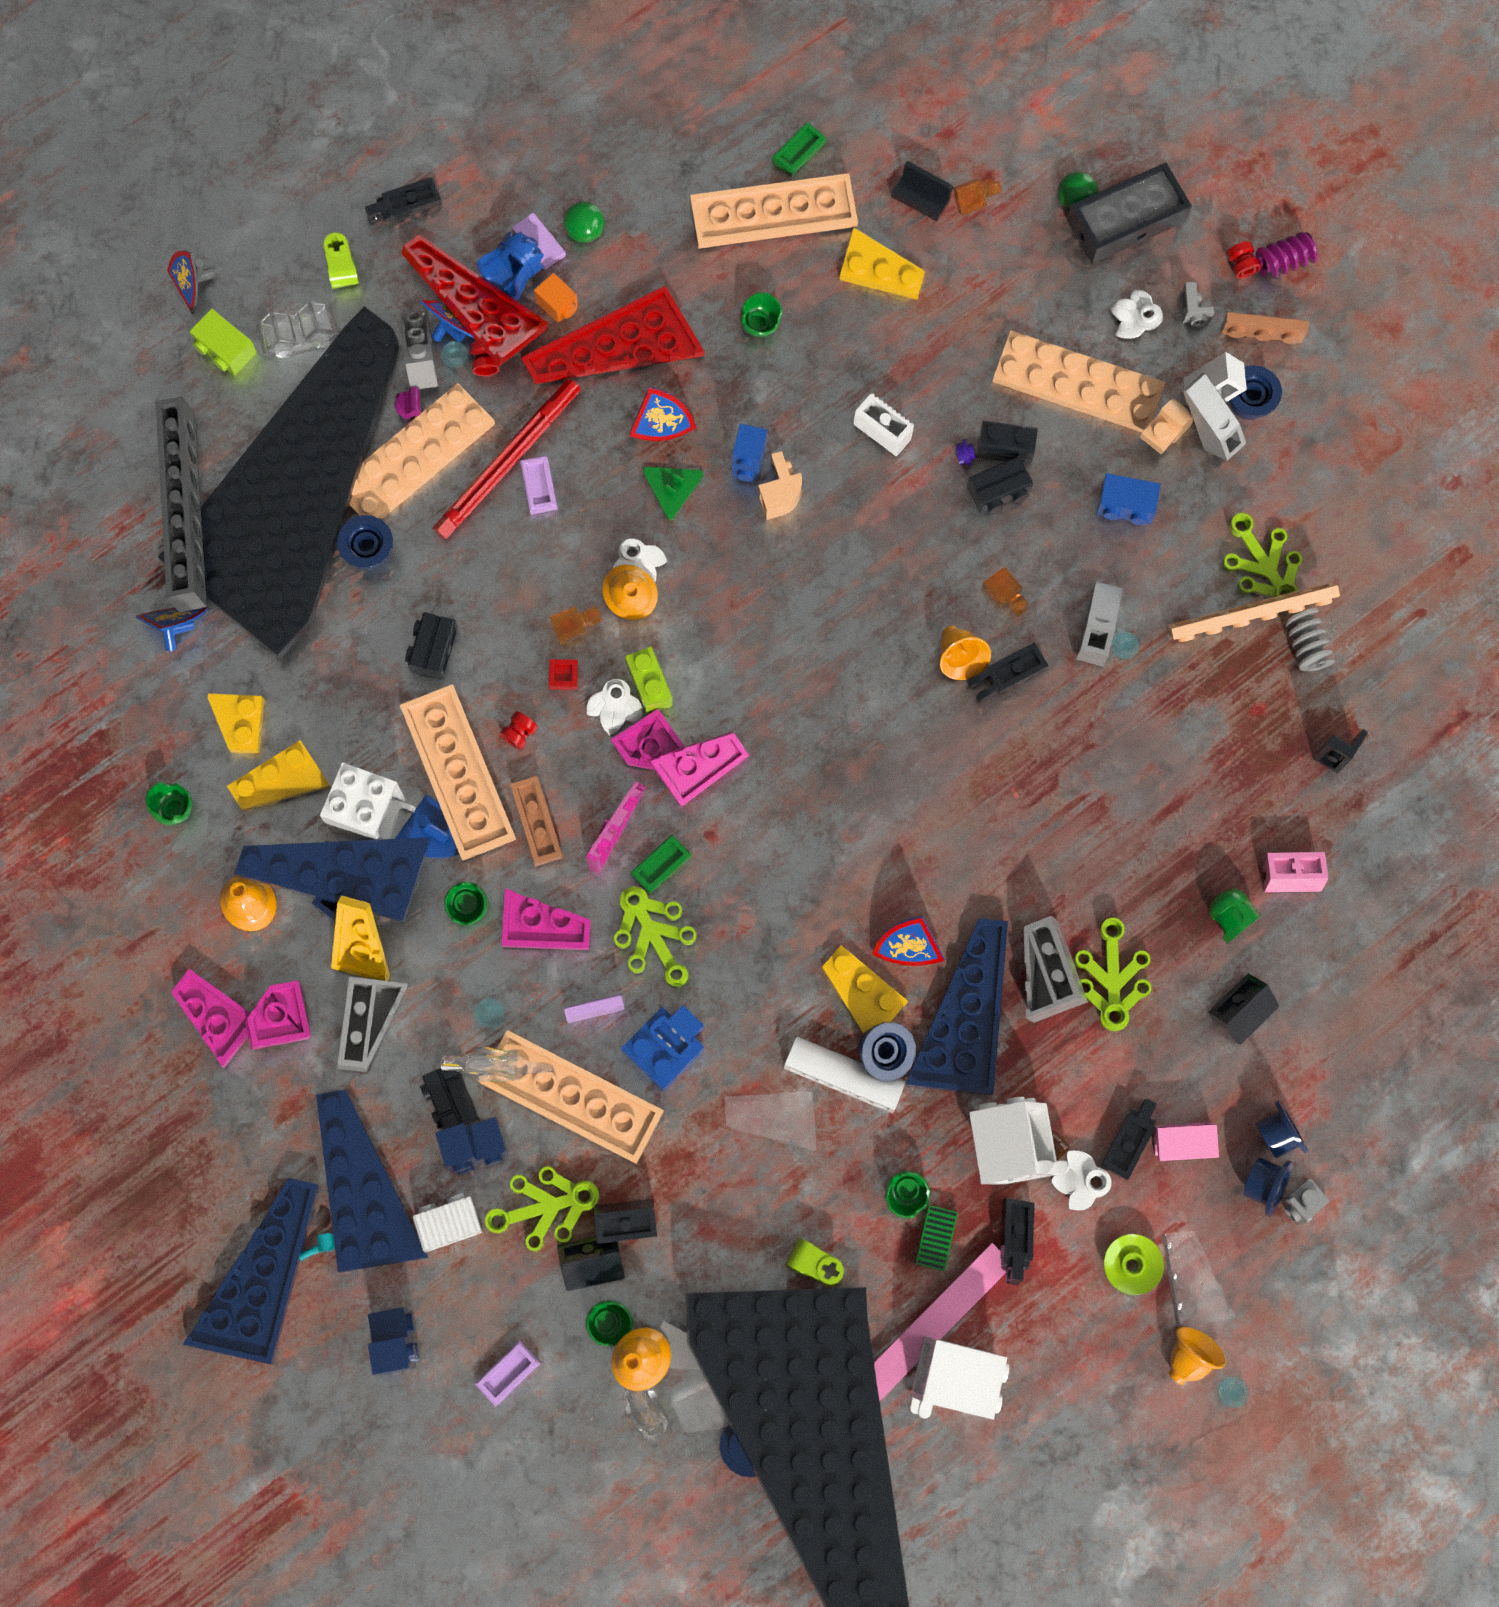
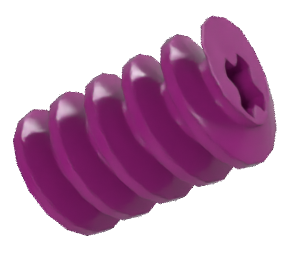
(1287, 253)

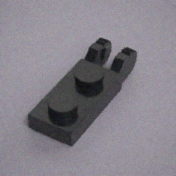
(1010, 671)

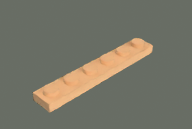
(1265, 609)

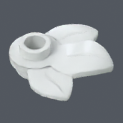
(1132, 314)
(647, 556)
(615, 710)
(1078, 1181)

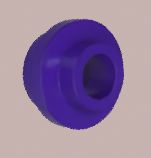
(965, 452)

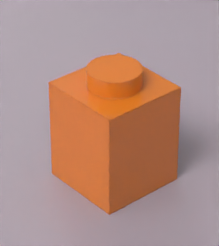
(556, 298)

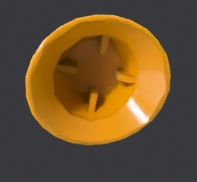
(629, 592)
(962, 654)
(248, 903)
(1194, 1356)
(641, 1359)

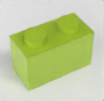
(223, 342)
(648, 680)

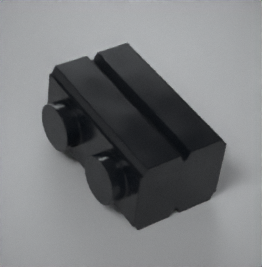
(1006, 441)
(1000, 485)
(432, 645)
(449, 1098)

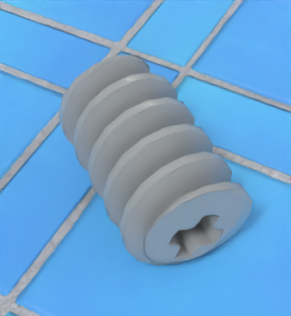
(1307, 640)

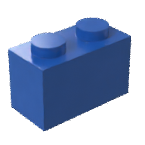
(749, 453)
(1128, 499)

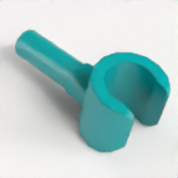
(325, 1244)

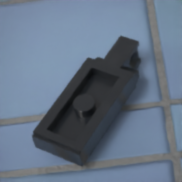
(404, 201)
(1130, 1141)
(1016, 1238)

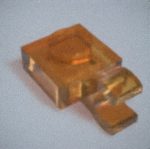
(972, 194)
(1005, 589)
(570, 624)

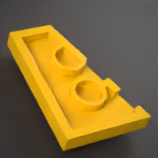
(880, 268)
(279, 778)
(357, 941)
(862, 991)

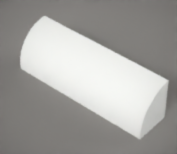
(842, 1074)

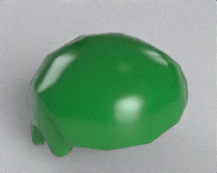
(1075, 188)
(584, 222)
(761, 314)
(168, 803)
(466, 903)
(907, 1193)
(608, 1322)

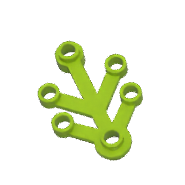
(1264, 565)
(652, 932)
(1112, 980)
(548, 1207)

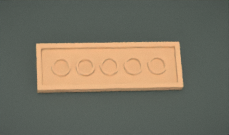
(773, 210)
(1078, 382)
(418, 452)
(457, 772)
(580, 1101)

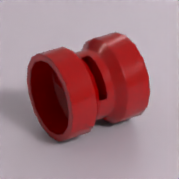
(1243, 259)
(483, 364)
(518, 730)

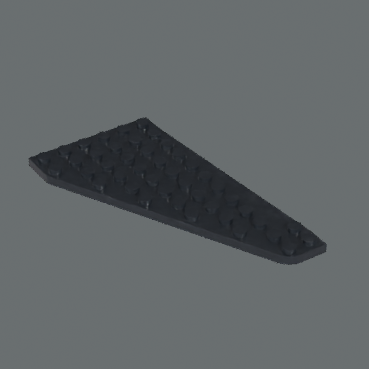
(287, 497)
(809, 1418)

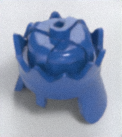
(512, 264)

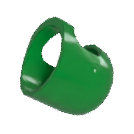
(1233, 912)

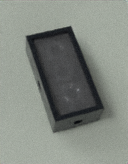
(1129, 213)

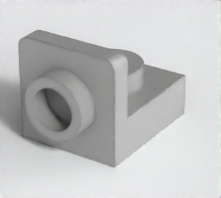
(1191, 308)
(1304, 1202)

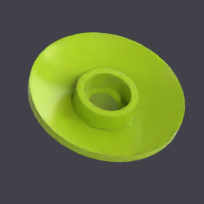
(1148, 1260)

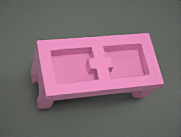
(1295, 872)
(1185, 1141)

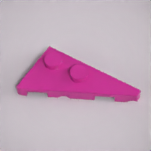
(613, 828)

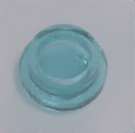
(454, 355)
(1125, 646)
(489, 1013)
(1233, 1392)

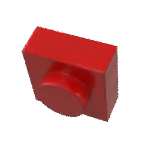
(563, 674)

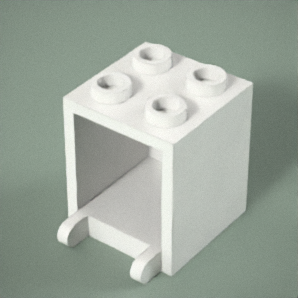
(363, 805)
(1014, 1142)
(957, 1379)

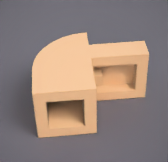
(1167, 426)
(783, 493)

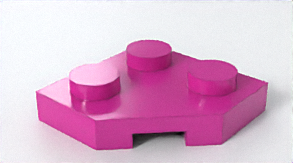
(646, 740)
(278, 1017)

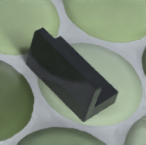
(923, 191)
(1336, 753)
(1245, 1008)
(625, 1221)
(589, 1263)

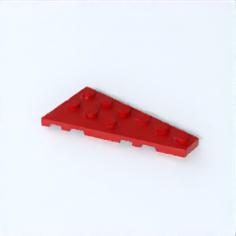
(484, 310)
(627, 338)

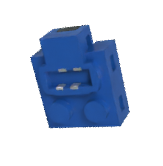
(665, 1045)

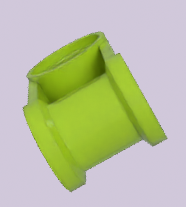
(340, 263)
(810, 1260)

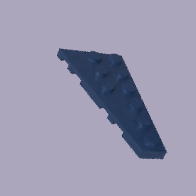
(365, 870)
(965, 1031)
(364, 1206)
(256, 1292)

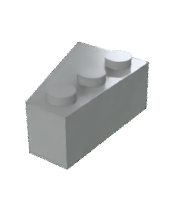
(1050, 971)
(366, 1019)

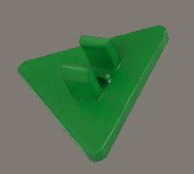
(672, 486)

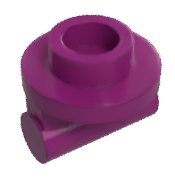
(408, 403)

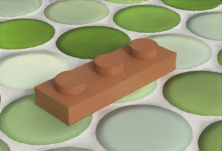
(1264, 327)
(536, 821)

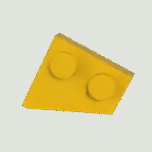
(239, 720)

